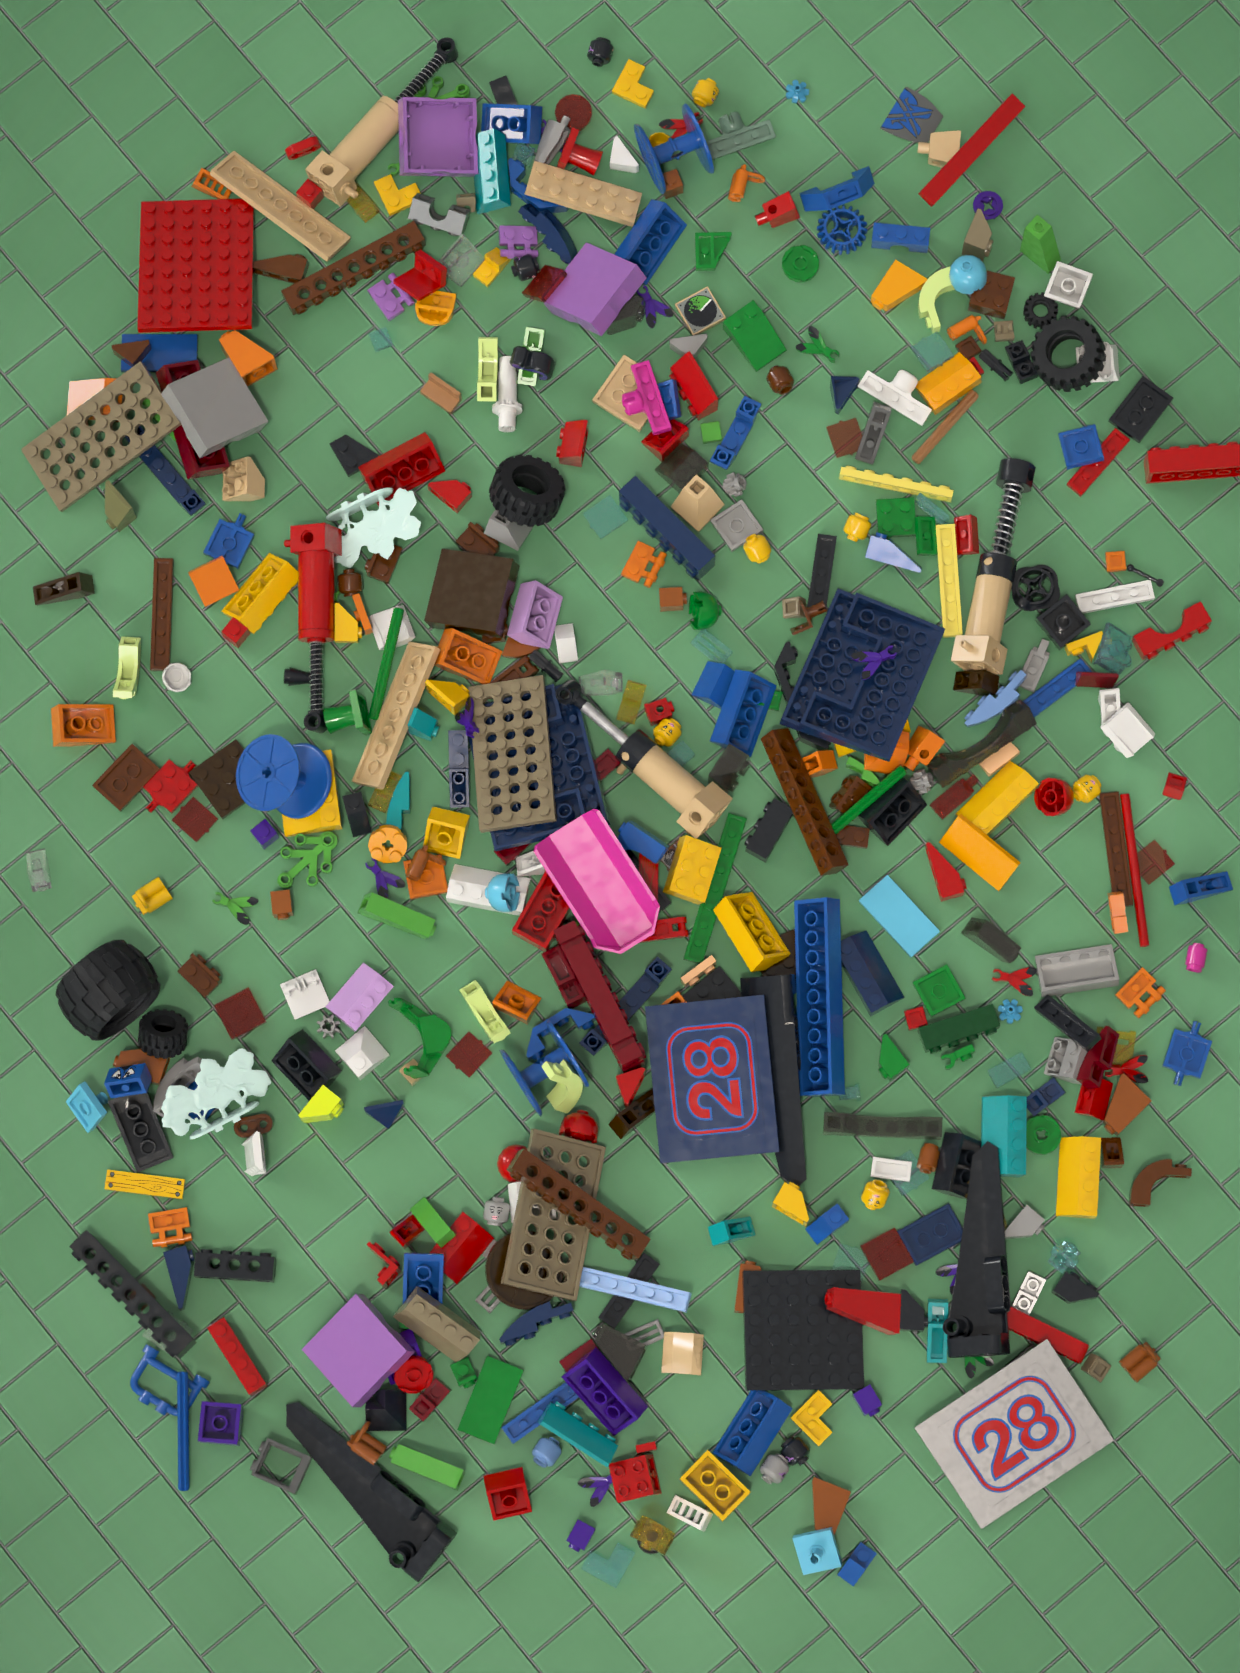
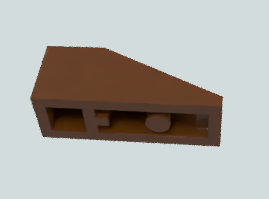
(283, 268)

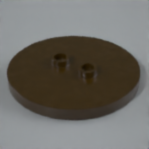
(510, 1295)

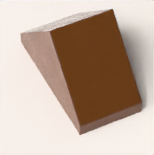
(132, 352)
(1111, 1153)

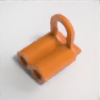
(739, 183)
(966, 325)

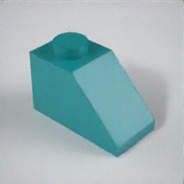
(423, 725)
(731, 1230)

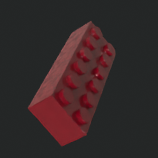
(194, 466)

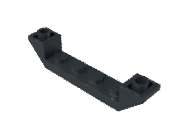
(785, 659)

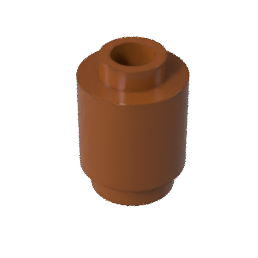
(928, 1158)

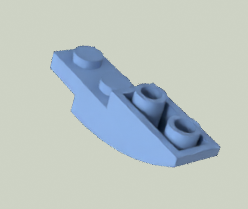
(991, 707)

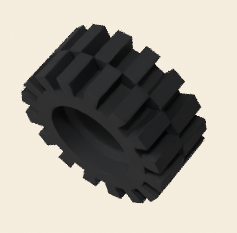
(1037, 300)

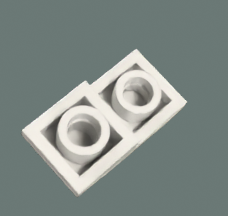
(1028, 1293)

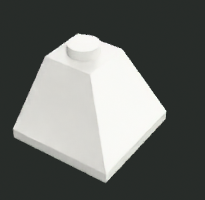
(362, 1053)

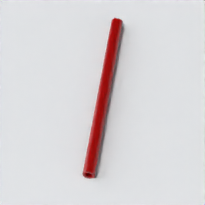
(1134, 870)

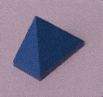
(386, 1112)

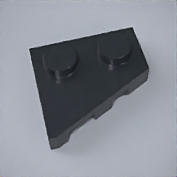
(351, 454)

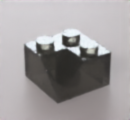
(729, 768)

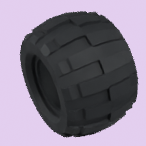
(107, 990)

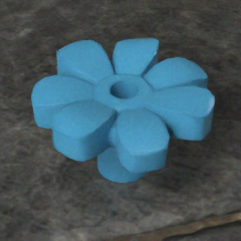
(797, 91)
(1010, 1015)

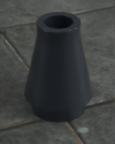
(296, 677)

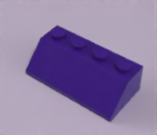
(605, 1391)

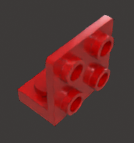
(424, 278)
(386, 1275)
(635, 1478)

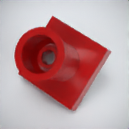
(578, 155)

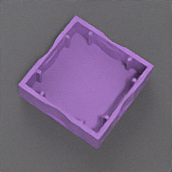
(437, 137)
(595, 289)
(358, 1350)

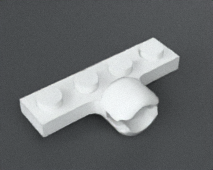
(897, 394)

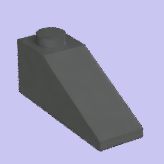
(873, 432)

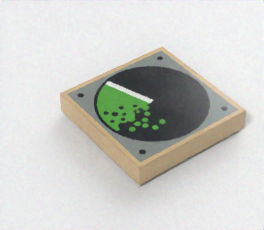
(700, 311)

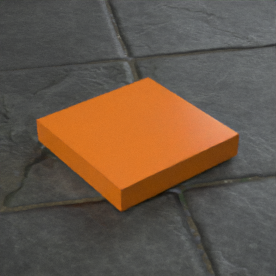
(213, 581)
(431, 882)

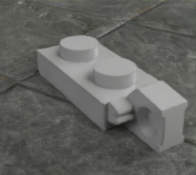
(1035, 666)

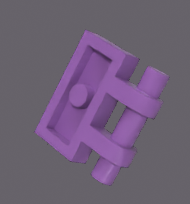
(517, 236)
(385, 299)

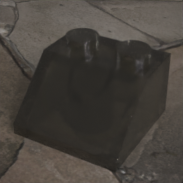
(628, 316)
(682, 467)

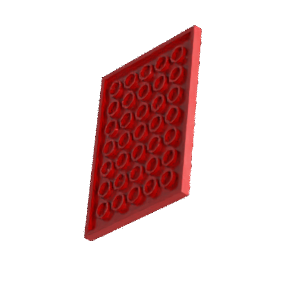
(195, 265)

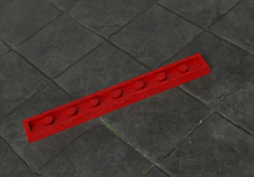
(971, 150)

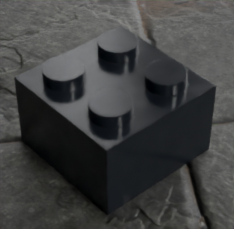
(1063, 622)

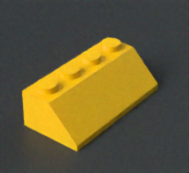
(262, 592)
(999, 798)
(751, 931)
(1078, 1177)

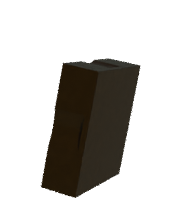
(471, 592)

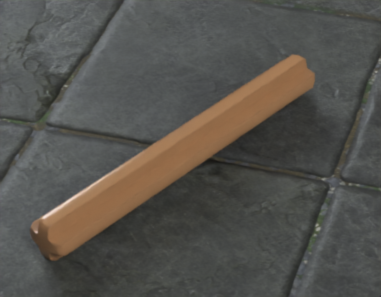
(945, 426)

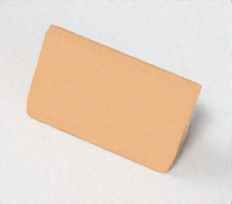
(999, 759)

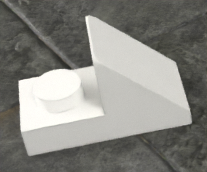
(1109, 703)

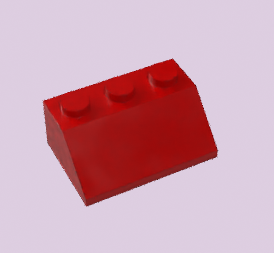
(694, 387)
(464, 1248)

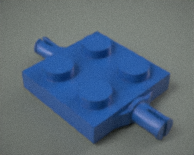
(229, 541)
(1187, 1053)

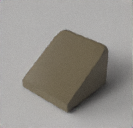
(792, 607)
(1096, 1367)

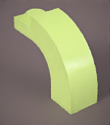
(931, 290)
(488, 369)
(128, 667)
(484, 1012)
(568, 1086)

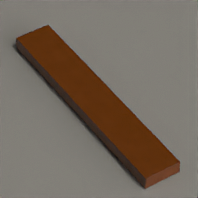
(161, 613)
(1115, 845)

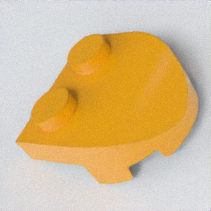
(436, 308)

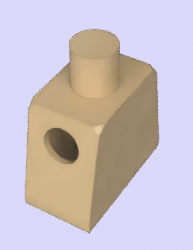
(940, 147)

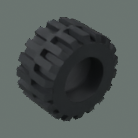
(162, 1033)

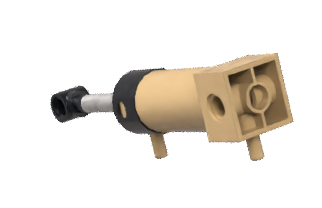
(641, 755)

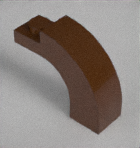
(1141, 1188)

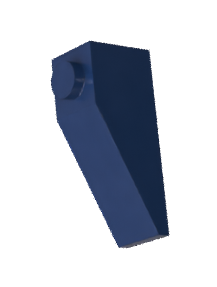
(180, 1271)

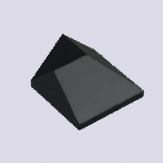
(387, 1411)

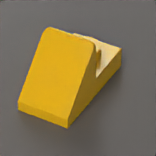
(491, 267)
(1088, 643)

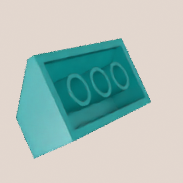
(492, 180)
(1005, 1127)
(578, 1434)

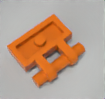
(638, 562)
(1135, 988)
(167, 1221)

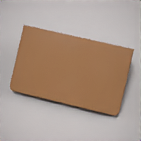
(441, 393)

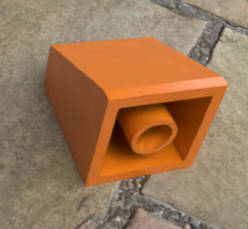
(248, 357)

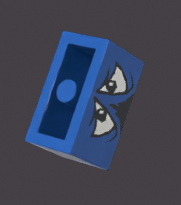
(128, 1080)

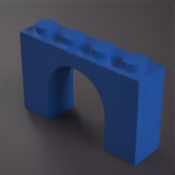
(638, 839)

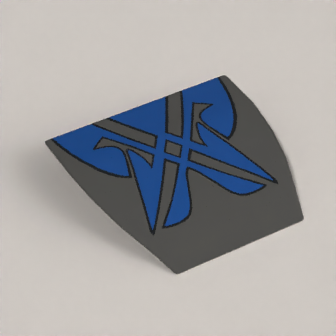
(912, 117)

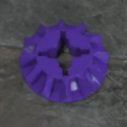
(986, 197)

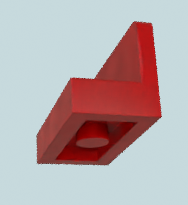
(1094, 1100)

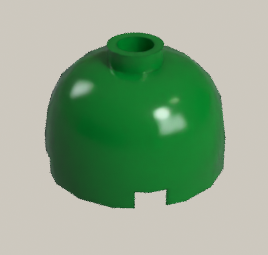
(704, 610)

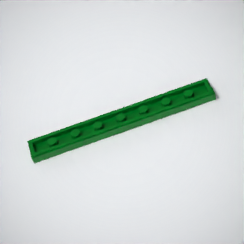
(706, 916)

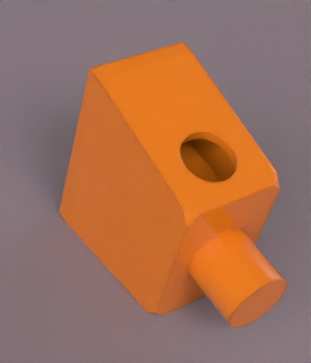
(922, 747)

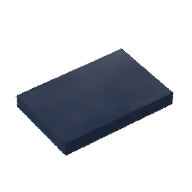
(931, 1234)

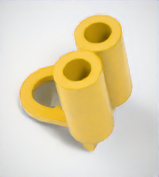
(151, 896)

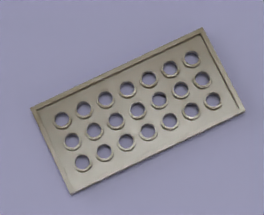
(88, 434)
(541, 757)
(524, 1217)

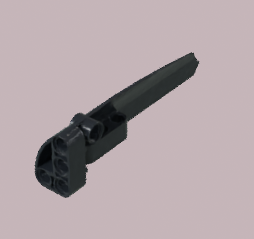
(785, 1068)
(981, 1279)
(381, 1501)

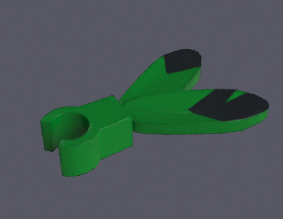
(818, 347)
(970, 1367)

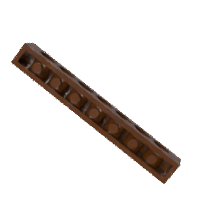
(342, 267)
(804, 801)
(636, 1239)

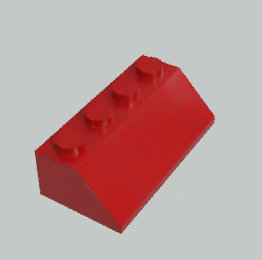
(403, 466)

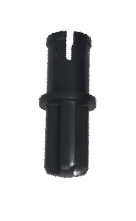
(995, 364)
(546, 665)

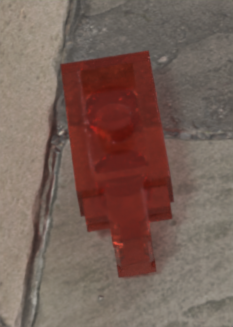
(954, 797)

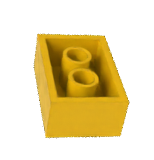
(692, 869)
(715, 1485)

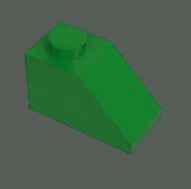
(890, 1059)

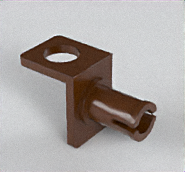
(809, 613)

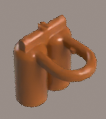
(419, 862)
(1140, 1361)
(366, 1445)

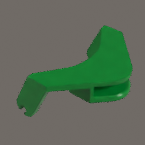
(434, 1035)

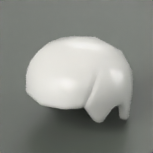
(176, 677)

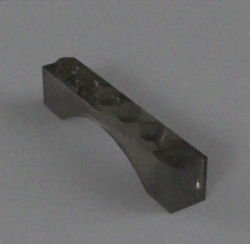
(1012, 723)
(887, 1127)

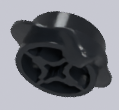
(1049, 598)

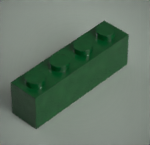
(959, 1028)

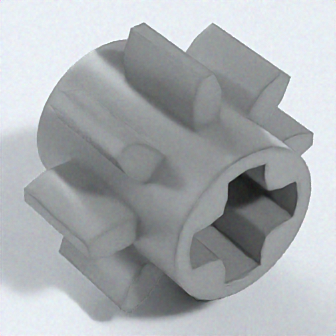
(734, 484)
(922, 781)
(333, 1028)

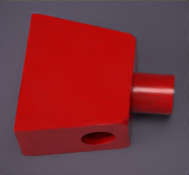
(778, 211)

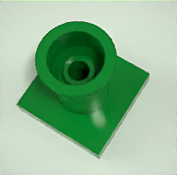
(349, 715)

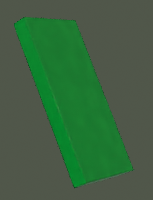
(490, 1400)

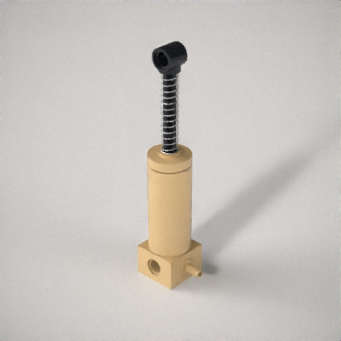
(340, 168)

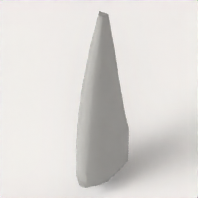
(552, 140)

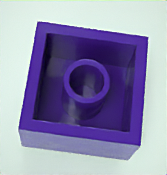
(220, 1423)

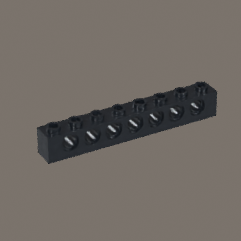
(183, 1340)

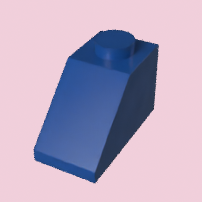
(827, 1224)

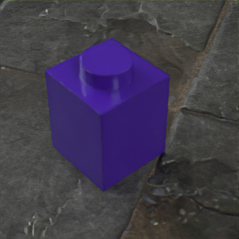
(264, 834)
(867, 1401)
(580, 1536)

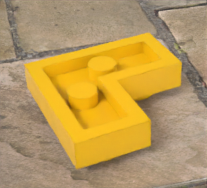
(629, 87)
(392, 198)
(808, 1418)

